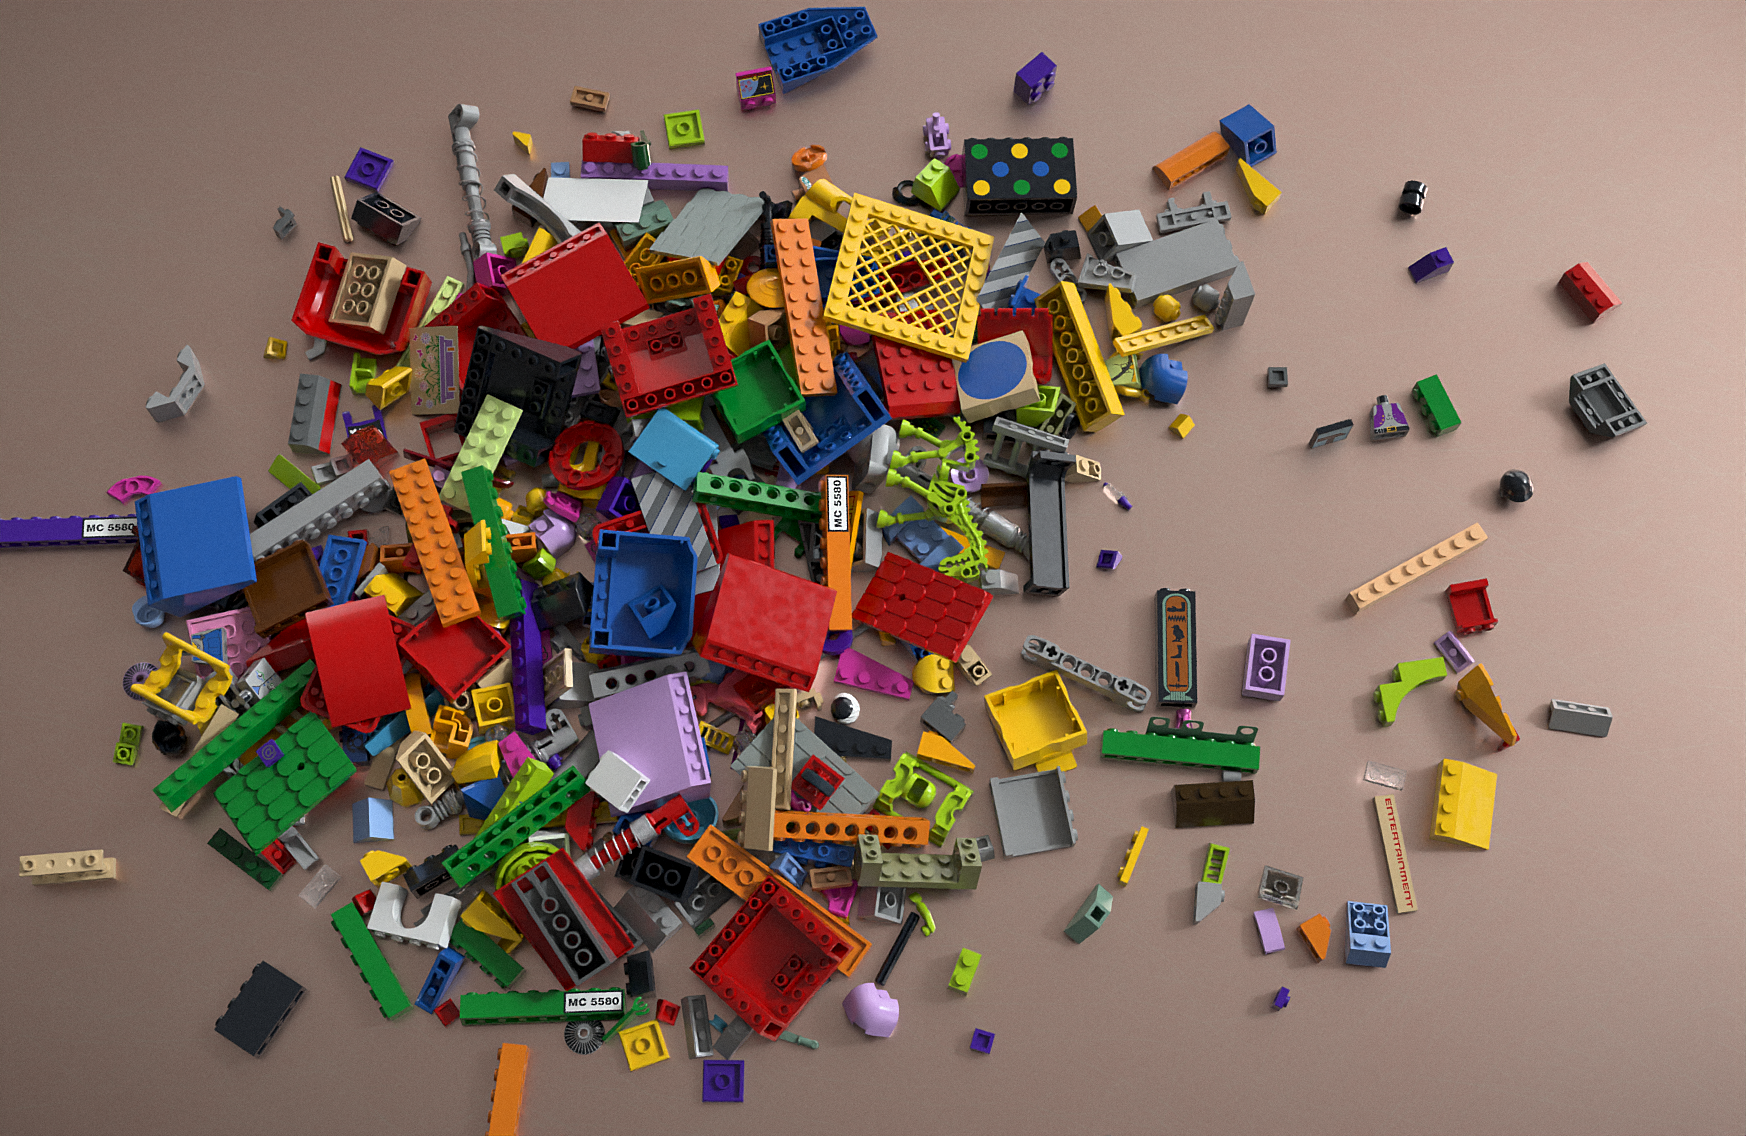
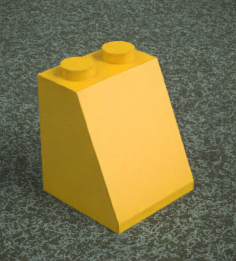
(397, 592)

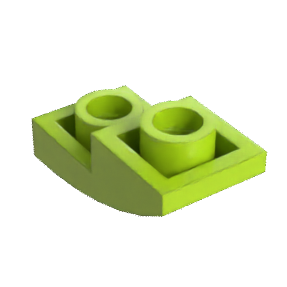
(128, 744)

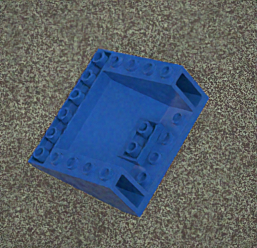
(836, 420)
(194, 545)

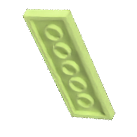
(482, 447)

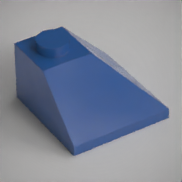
(653, 610)
(482, 797)

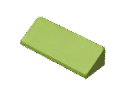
(290, 475)

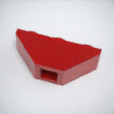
(581, 820)

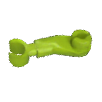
(924, 912)

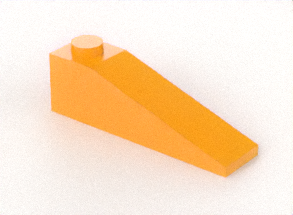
(1479, 698)

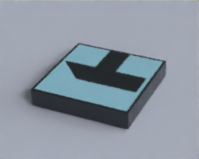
(1331, 433)

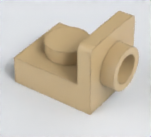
(805, 698)

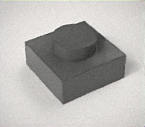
(1277, 377)

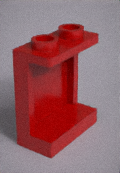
(1471, 606)

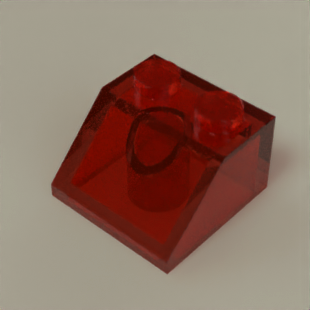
(371, 445)

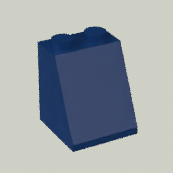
(1249, 135)

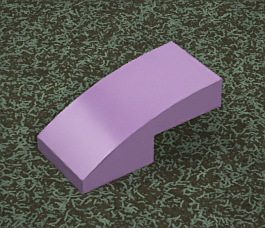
(1269, 930)

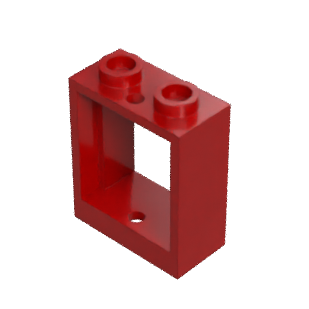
(436, 425)

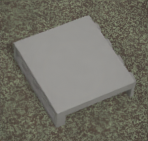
(1033, 813)

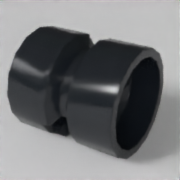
(1412, 197)

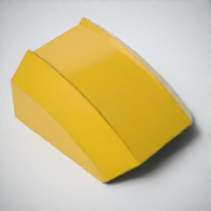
(478, 763)

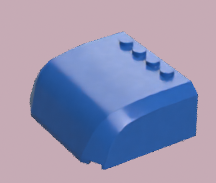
(625, 569)

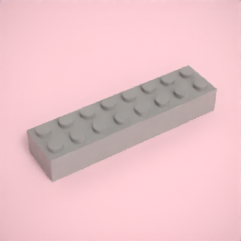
(320, 510)

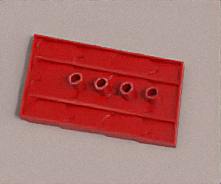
(922, 606)

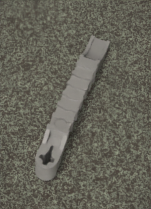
(293, 840)

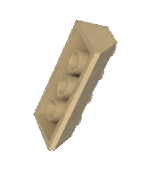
(757, 808)

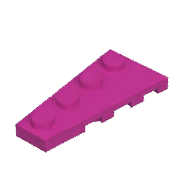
(869, 675)
(514, 752)

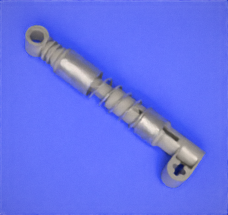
(992, 523)

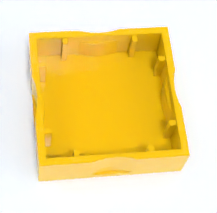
(1035, 720)

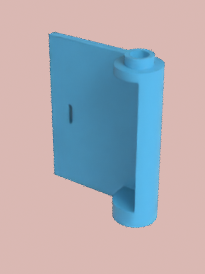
(675, 444)

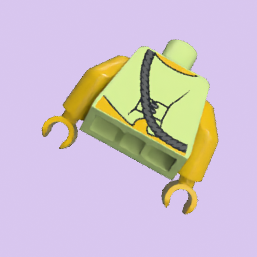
(1125, 375)

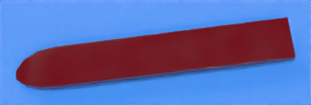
(414, 456)

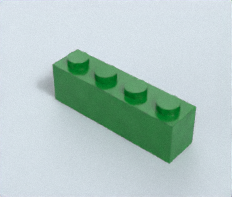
(488, 954)

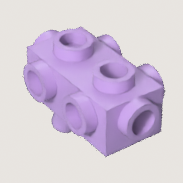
(936, 133)

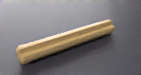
(341, 209)

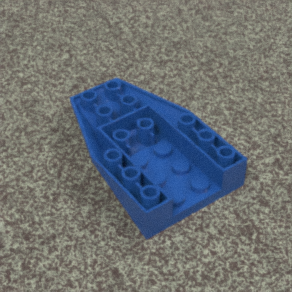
(814, 42)

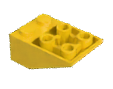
(1119, 315)

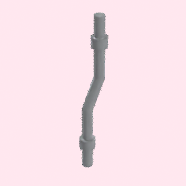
(466, 251)

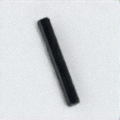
(897, 948)

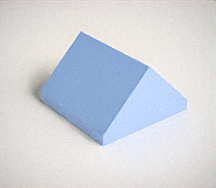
(373, 820)

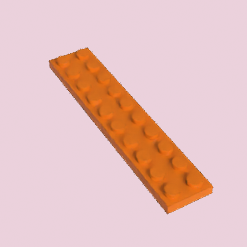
(803, 307)
(434, 543)
(744, 873)

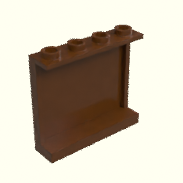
(286, 588)

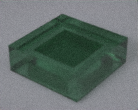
(704, 928)

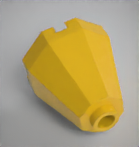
(403, 790)

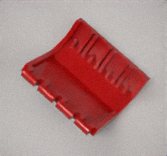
(1036, 327)

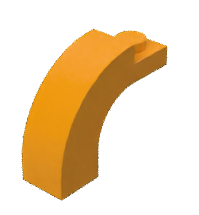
(417, 716)

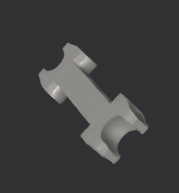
(728, 462)
(1119, 689)

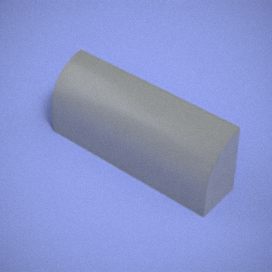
(583, 757)

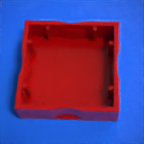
(453, 655)

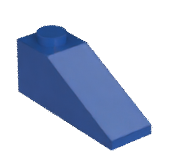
(439, 979)

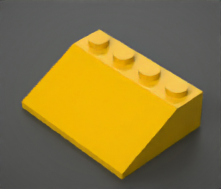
(1463, 804)

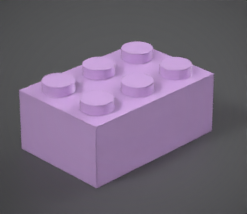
(1266, 667)

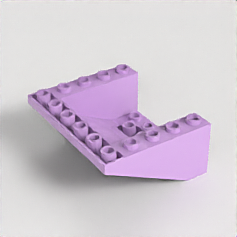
(659, 736)

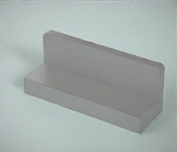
(1580, 718)

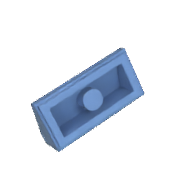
(789, 869)

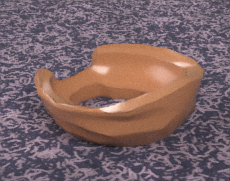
(610, 398)

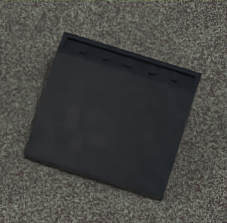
(528, 376)

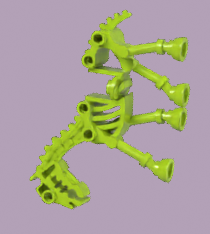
(949, 499)

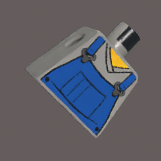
(211, 642)

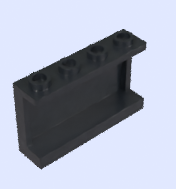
(259, 1009)

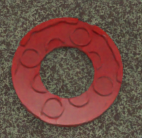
(574, 436)

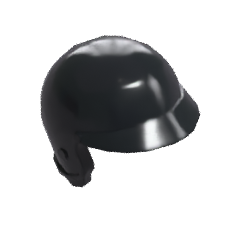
(1516, 485)

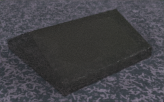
(1280, 887)

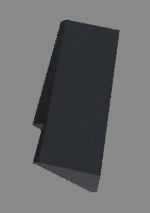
(659, 873)

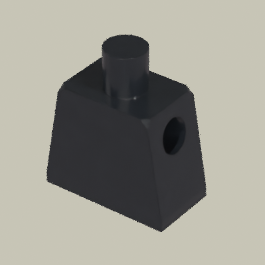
(1063, 246)

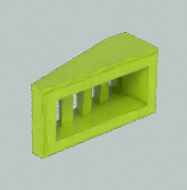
(1223, 858)

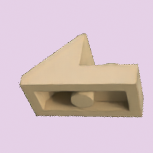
(800, 431)

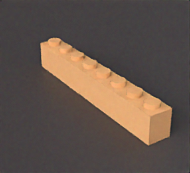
(1416, 568)

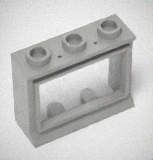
(180, 692)

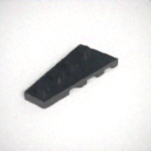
(852, 742)

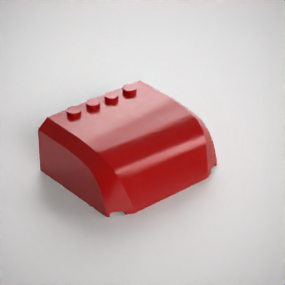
(320, 294)

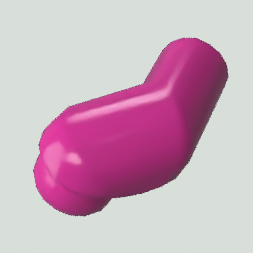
(799, 804)

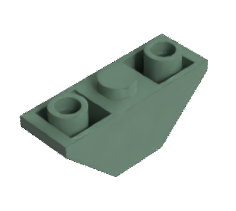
(1090, 915)

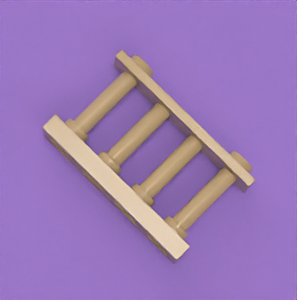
(67, 867)

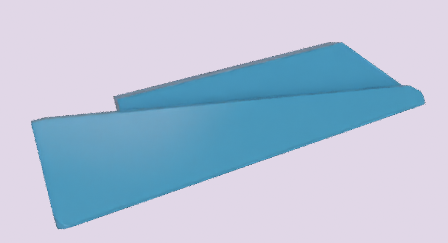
(396, 725)

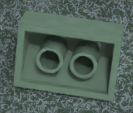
(653, 220)

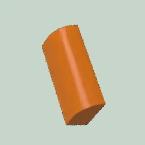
(1192, 159)

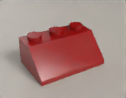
(608, 147)
(1589, 291)

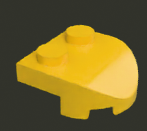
(934, 675)

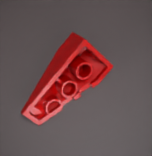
(287, 648)

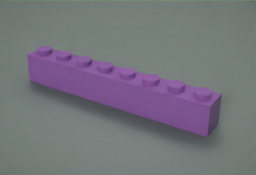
(662, 175)

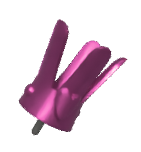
(1182, 715)

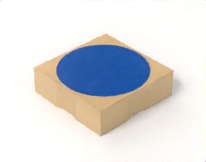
(996, 377)

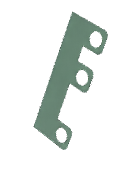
(1185, 731)

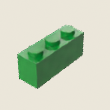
(1436, 405)

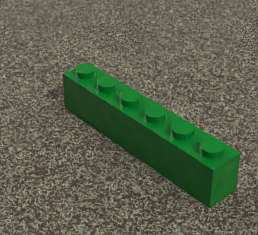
(371, 961)

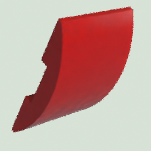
(358, 661)

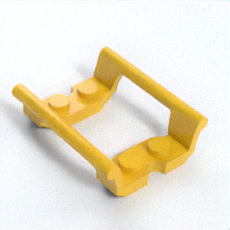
(170, 663)

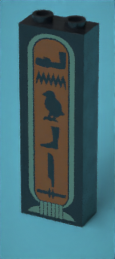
(1175, 648)

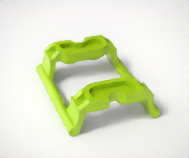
(944, 817)

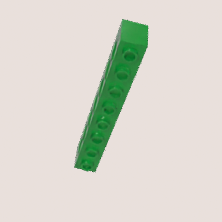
(756, 497)
(516, 826)

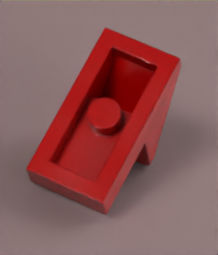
(279, 856)

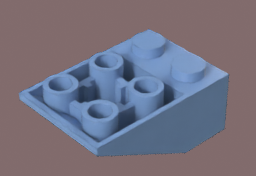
(1367, 934)

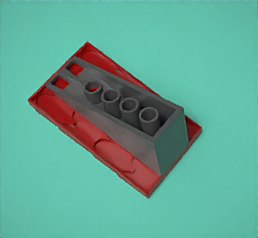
(564, 919)

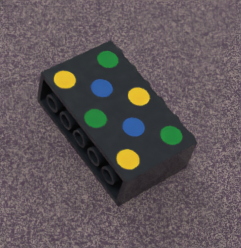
(1019, 176)

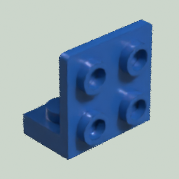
(1023, 297)

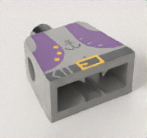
(1387, 420)

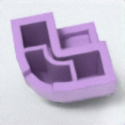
(554, 532)
(872, 1010)

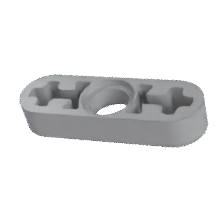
(1067, 273)

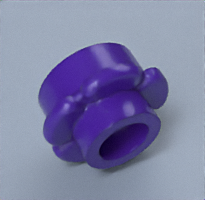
(554, 762)

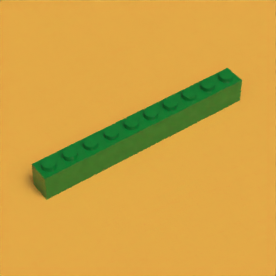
(234, 740)

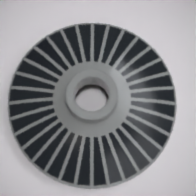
(586, 1044)

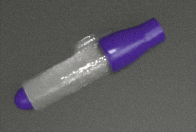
(1119, 496)

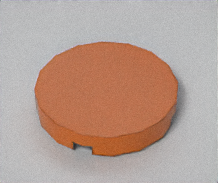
(809, 158)

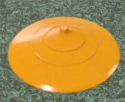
(765, 288)

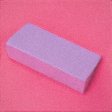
(1454, 651)

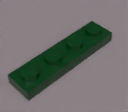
(245, 859)

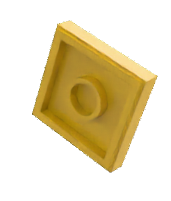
(643, 1045)

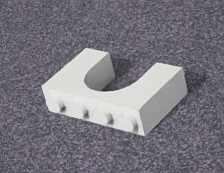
(433, 931)

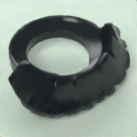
(898, 195)
(1070, 426)

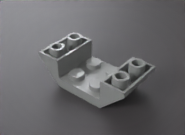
(183, 394)

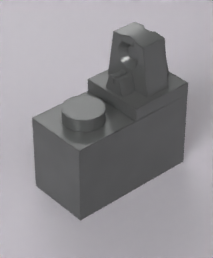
(940, 718)

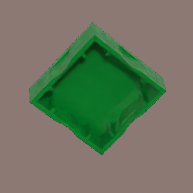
(762, 396)

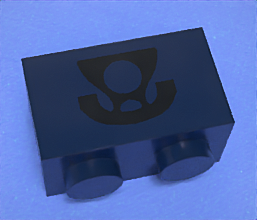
(353, 746)

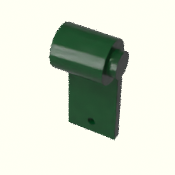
(641, 152)

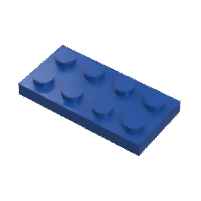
(341, 566)

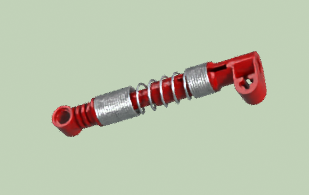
(639, 832)

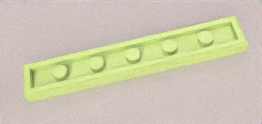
(444, 297)

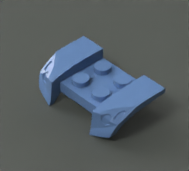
(922, 537)

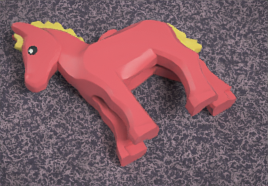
(725, 697)

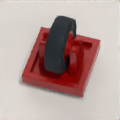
(816, 782)

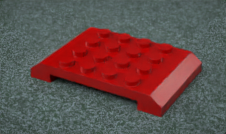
(914, 379)

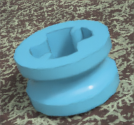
(718, 1023)

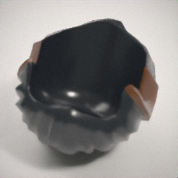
(168, 738)

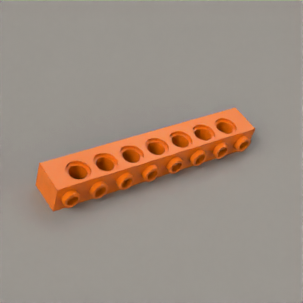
(917, 837)

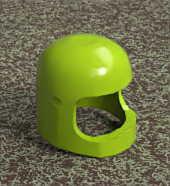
(919, 791)

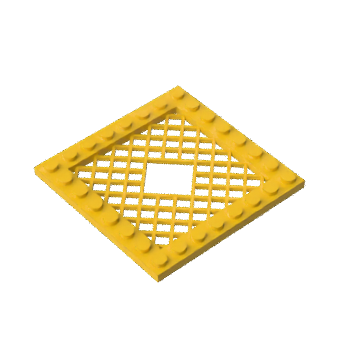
(882, 326)

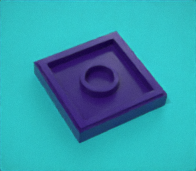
(369, 169)
(723, 1081)

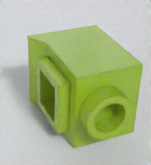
(514, 245)

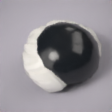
(845, 708)

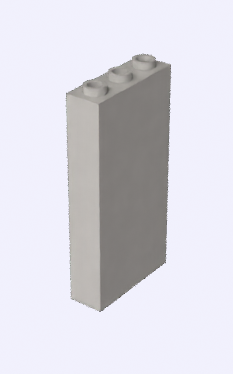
(1178, 262)

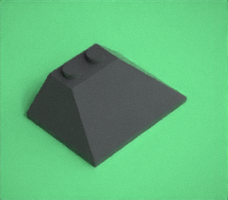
(1603, 403)

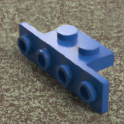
(819, 854)

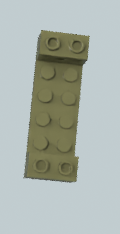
(917, 870)

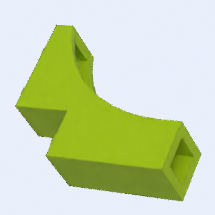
(1407, 677)

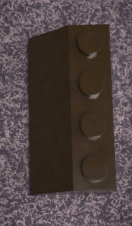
(1213, 804)

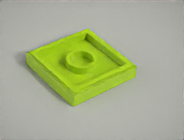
(684, 129)

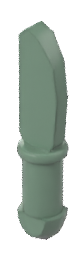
(791, 1037)

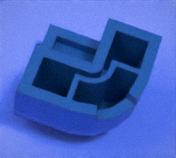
(1163, 378)

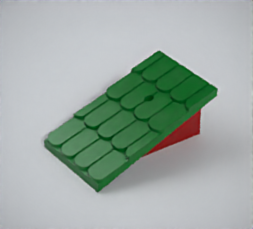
(272, 799)

